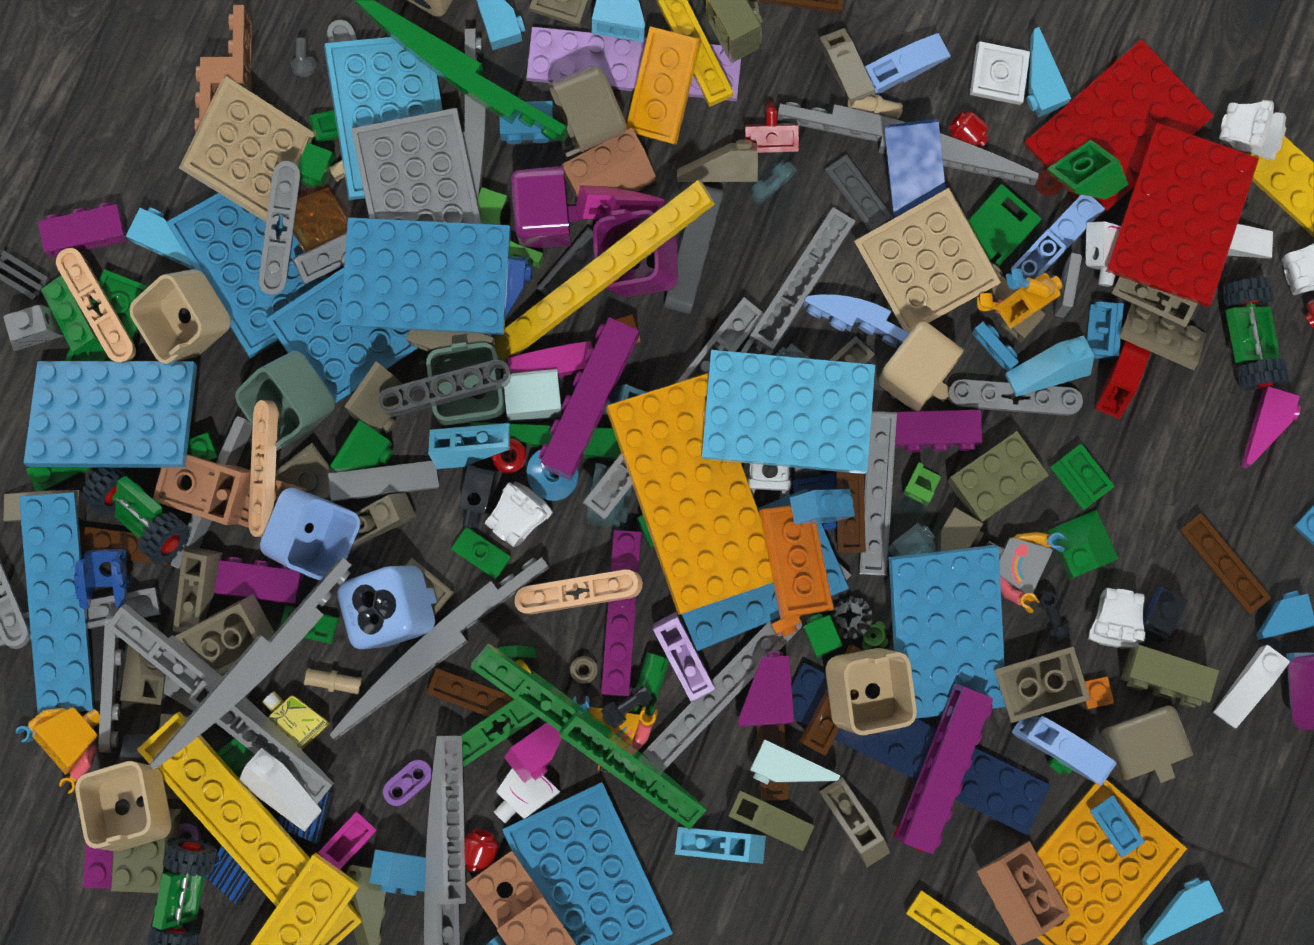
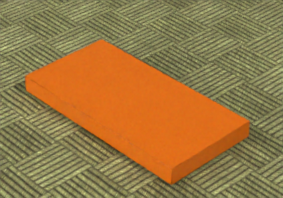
(795, 564)

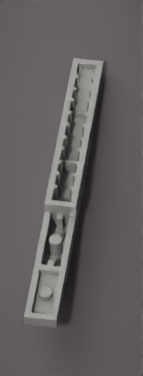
(475, 121)
(871, 127)
(799, 284)
(727, 338)
(438, 644)
(254, 665)
(198, 678)
(445, 846)

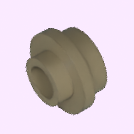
(574, 669)

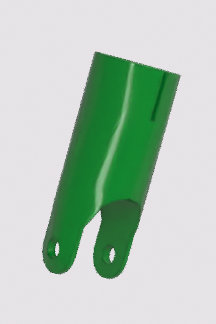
(652, 677)

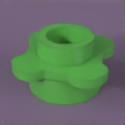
(880, 640)

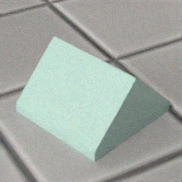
(533, 396)

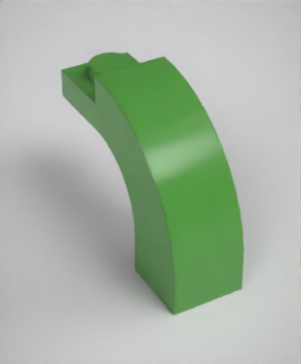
(491, 211)

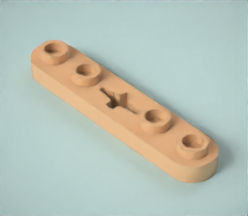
(83, 284)
(263, 466)
(602, 588)

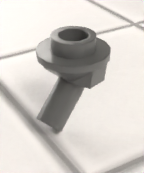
(303, 65)

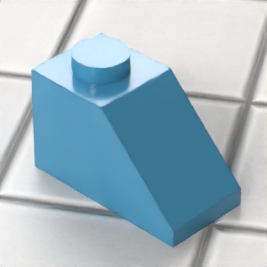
(1288, 616)

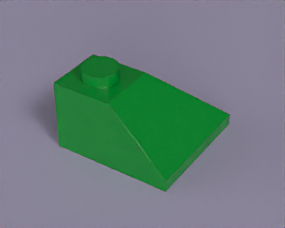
(1090, 171)
(362, 450)
(1086, 545)

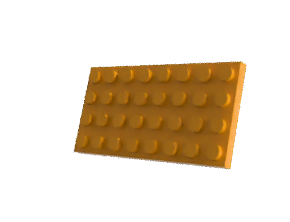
(692, 506)

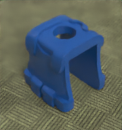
(89, 575)

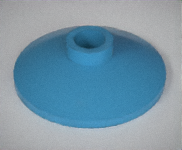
(546, 484)

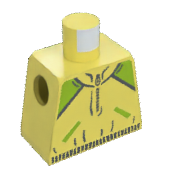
(295, 719)

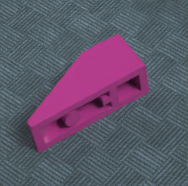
(1273, 416)
(534, 753)

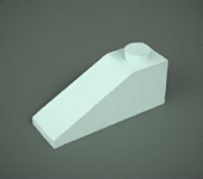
(784, 766)

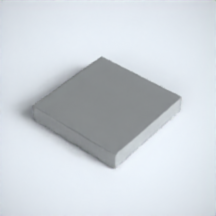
(1069, 283)

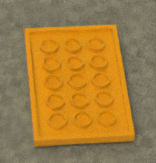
(1091, 876)

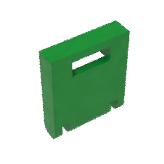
(998, 228)

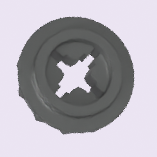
(858, 625)

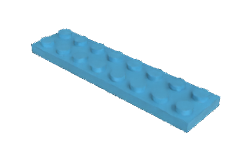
(55, 616)

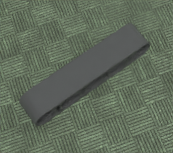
(693, 256)
(431, 384)

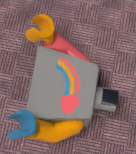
(1023, 563)

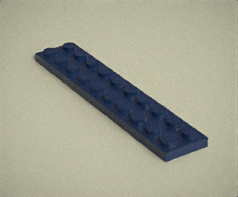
(987, 785)

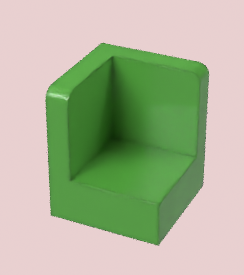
(922, 485)

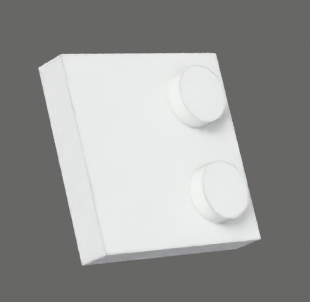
(999, 73)

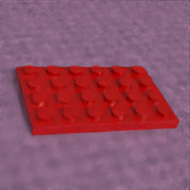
(1120, 115)
(1182, 215)

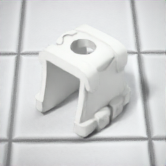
(1253, 129)
(1300, 270)
(757, 480)
(517, 513)
(1119, 619)

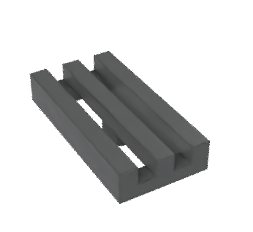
(34, 296)

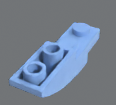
(906, 63)
(1059, 237)
(846, 310)
(1065, 748)

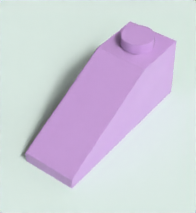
(683, 656)

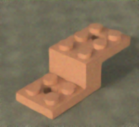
(236, 68)
(216, 490)
(526, 914)

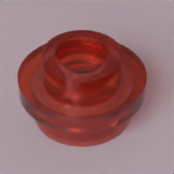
(1046, 190)

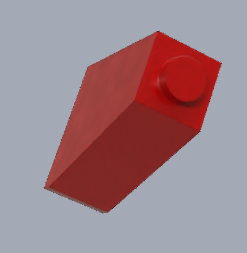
(1123, 380)

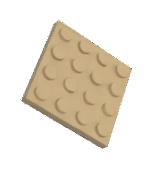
(241, 146)
(928, 261)

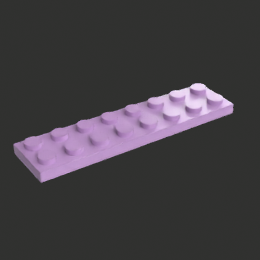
(562, 52)

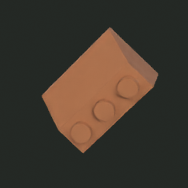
(612, 164)
(1023, 893)

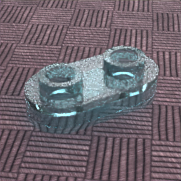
(764, 189)

